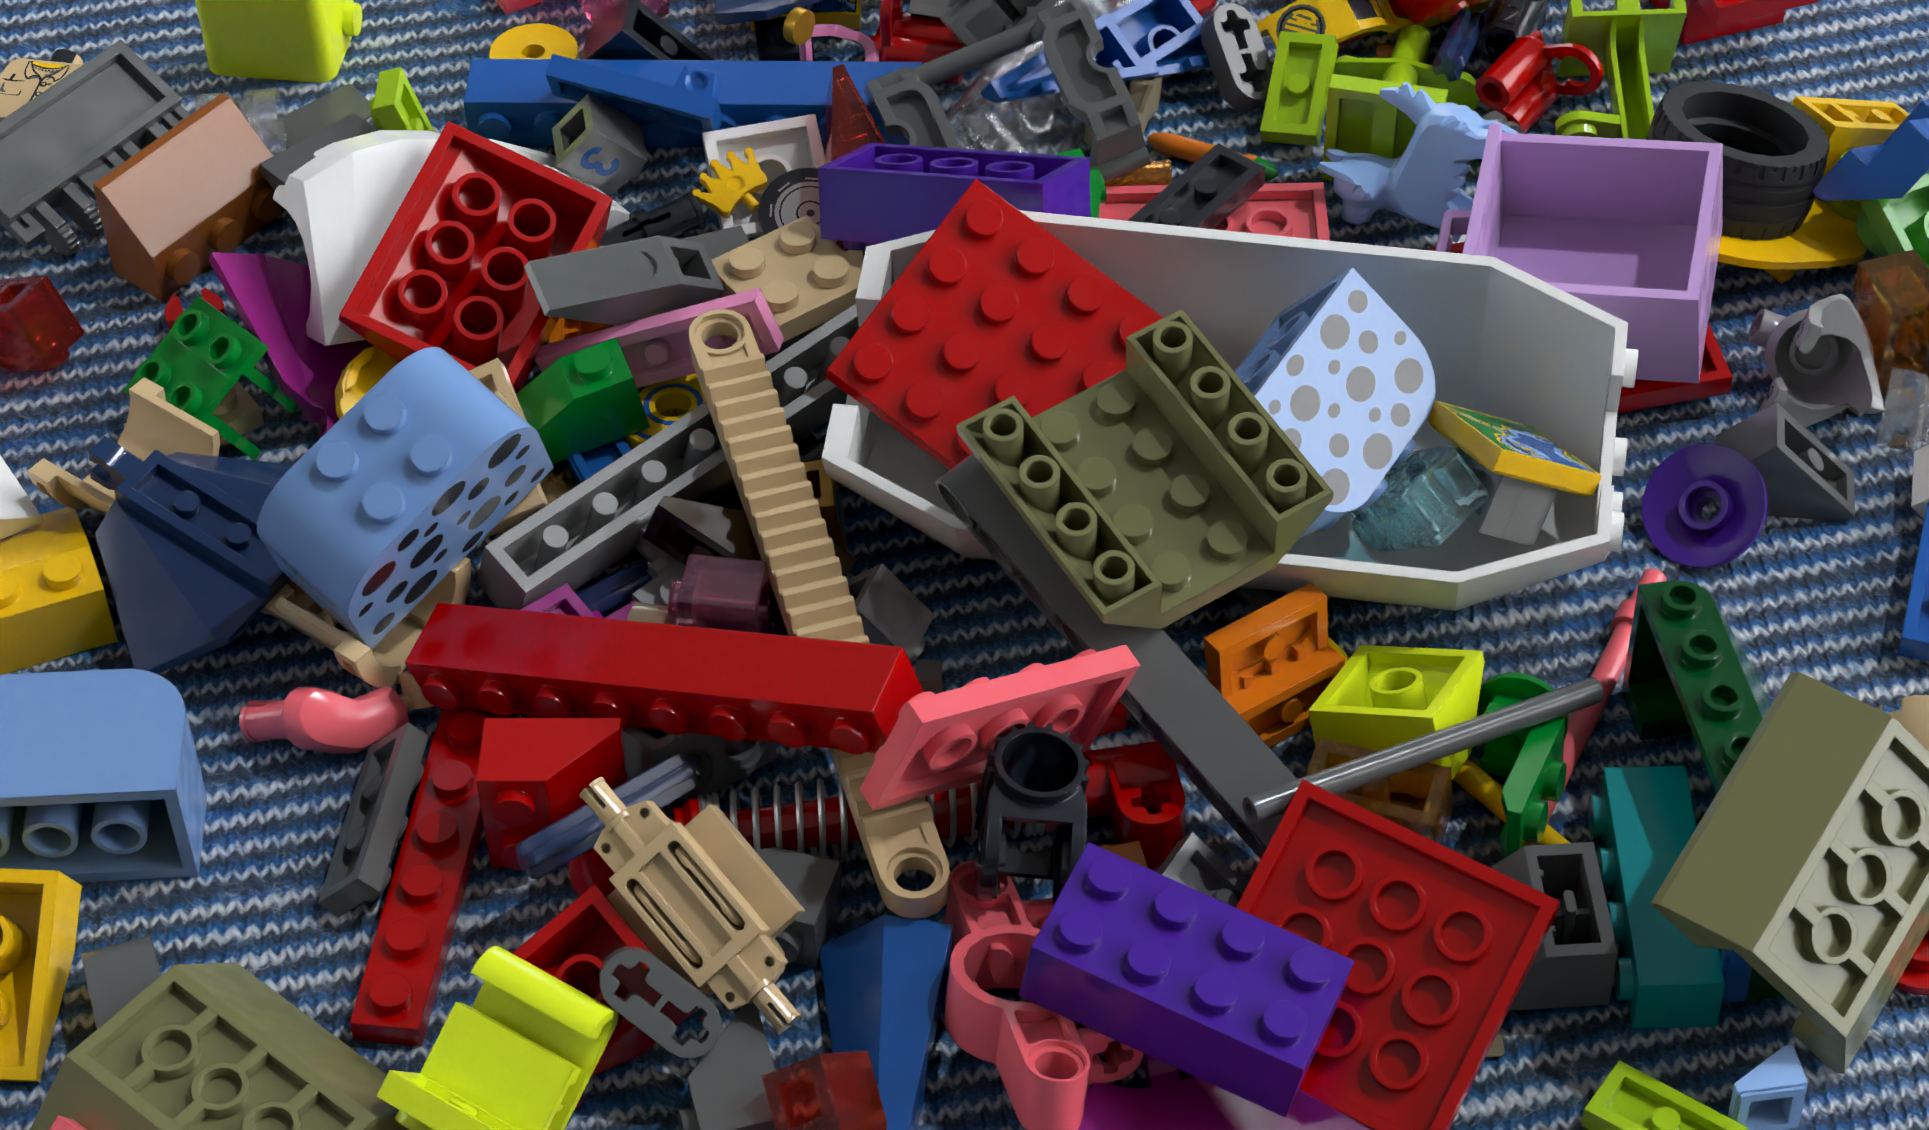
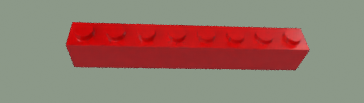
(664, 676)

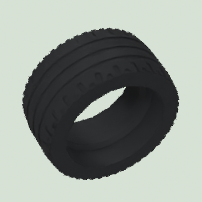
(1769, 152)

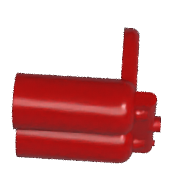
(912, 37)
(1525, 83)

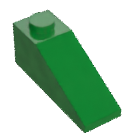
(584, 401)

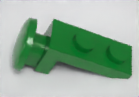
(1527, 757)

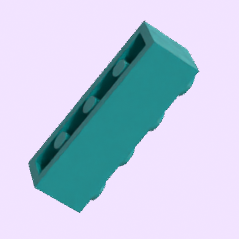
(1643, 827)

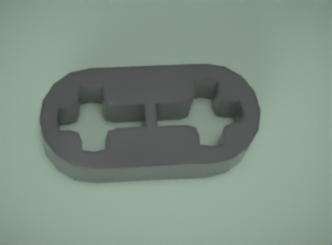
(1237, 56)
(647, 1015)

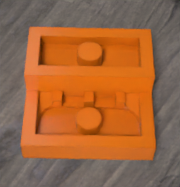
(1275, 663)

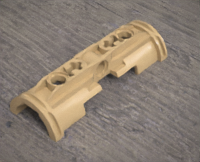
(163, 427)

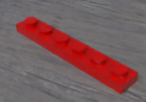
(425, 888)

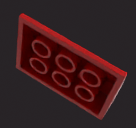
(459, 252)

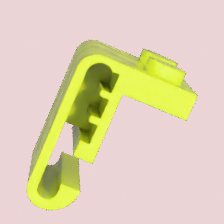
(278, 37)
(509, 1058)

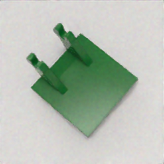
(202, 363)

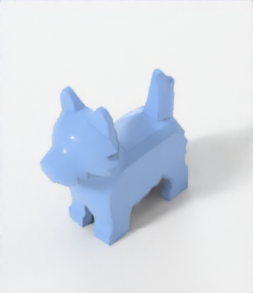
(1427, 174)

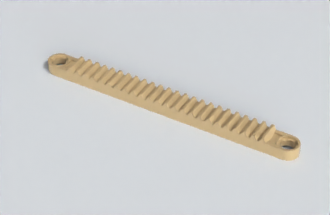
(807, 582)

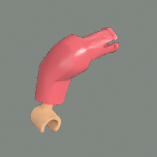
(329, 721)

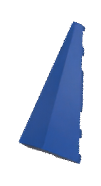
(1138, 39)
(1884, 168)
(887, 998)

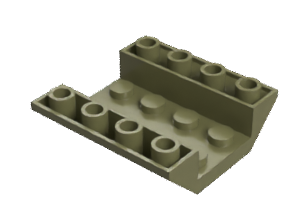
(1154, 479)
(1815, 862)
(215, 1054)

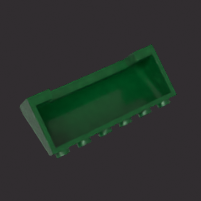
(1695, 679)

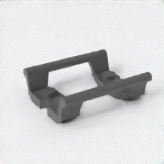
(1069, 47)

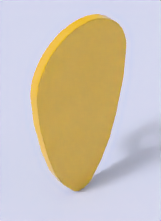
(1820, 242)

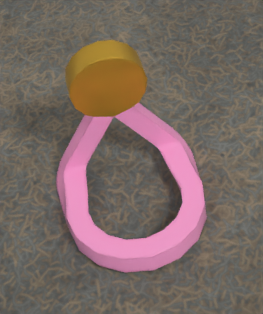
(801, 26)

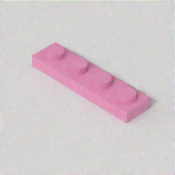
(660, 345)

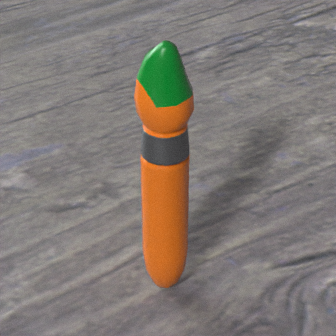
(1193, 150)

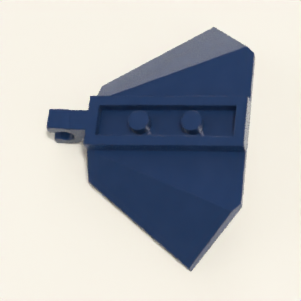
(184, 549)

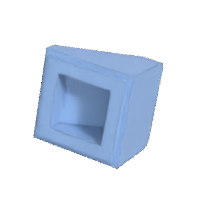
(1771, 1093)

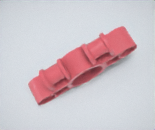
(1037, 1052)

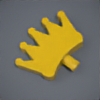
(732, 184)

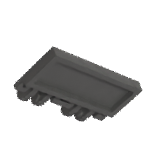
(78, 136)

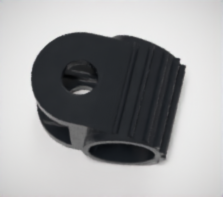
(1031, 779)

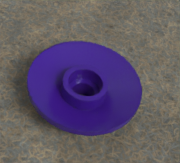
(1684, 486)

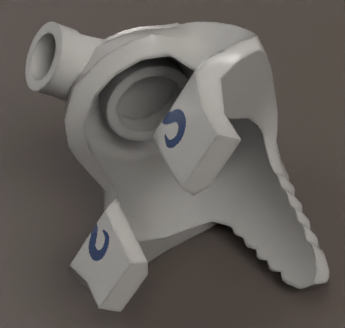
(1818, 360)

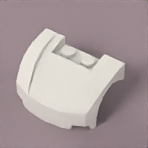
(343, 210)

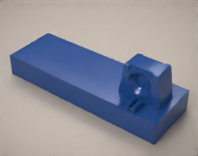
(686, 106)

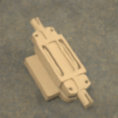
(699, 900)

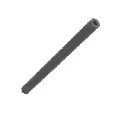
(1430, 747)

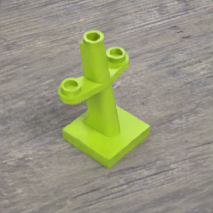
(1629, 47)
(1367, 123)

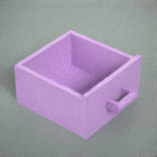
(1610, 224)

